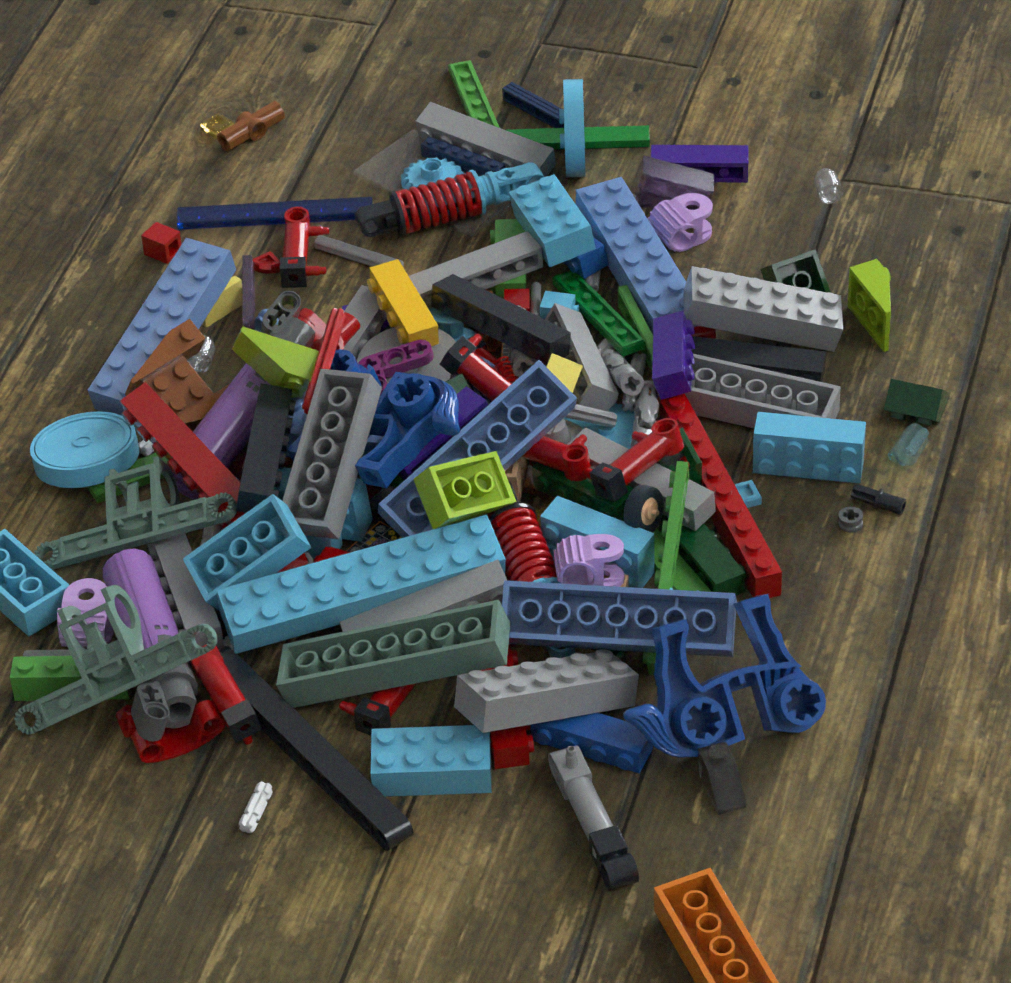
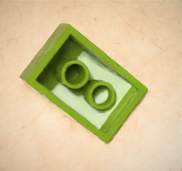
(871, 299)
(276, 359)
(464, 489)

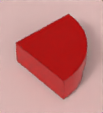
(267, 263)

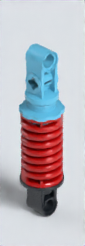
(443, 200)
(525, 550)

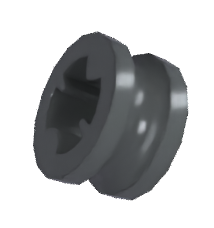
(850, 525)

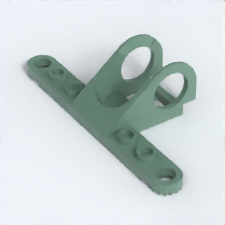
(138, 521)
(112, 666)

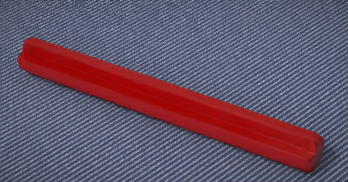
(326, 352)

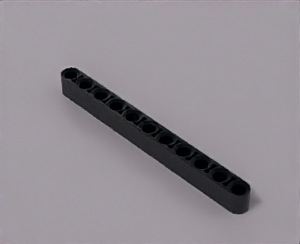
(319, 758)

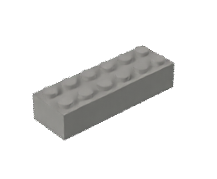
(763, 309)
(739, 392)
(329, 449)
(545, 690)

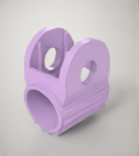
(672, 218)
(583, 563)
(71, 598)

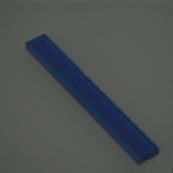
(267, 213)

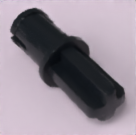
(879, 499)

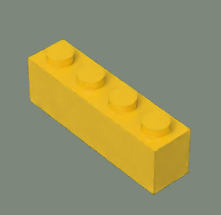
(402, 303)

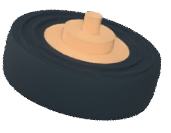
(644, 508)

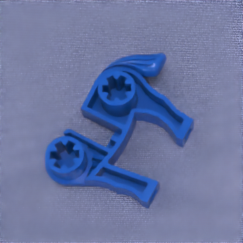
(407, 415)
(705, 713)

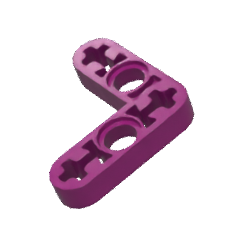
(384, 369)

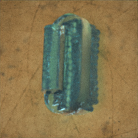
(909, 445)

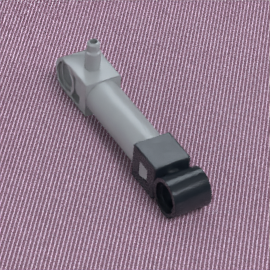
(604, 839)

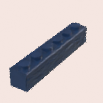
(532, 104)
(465, 159)

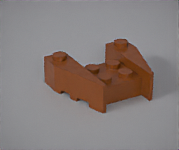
(175, 378)

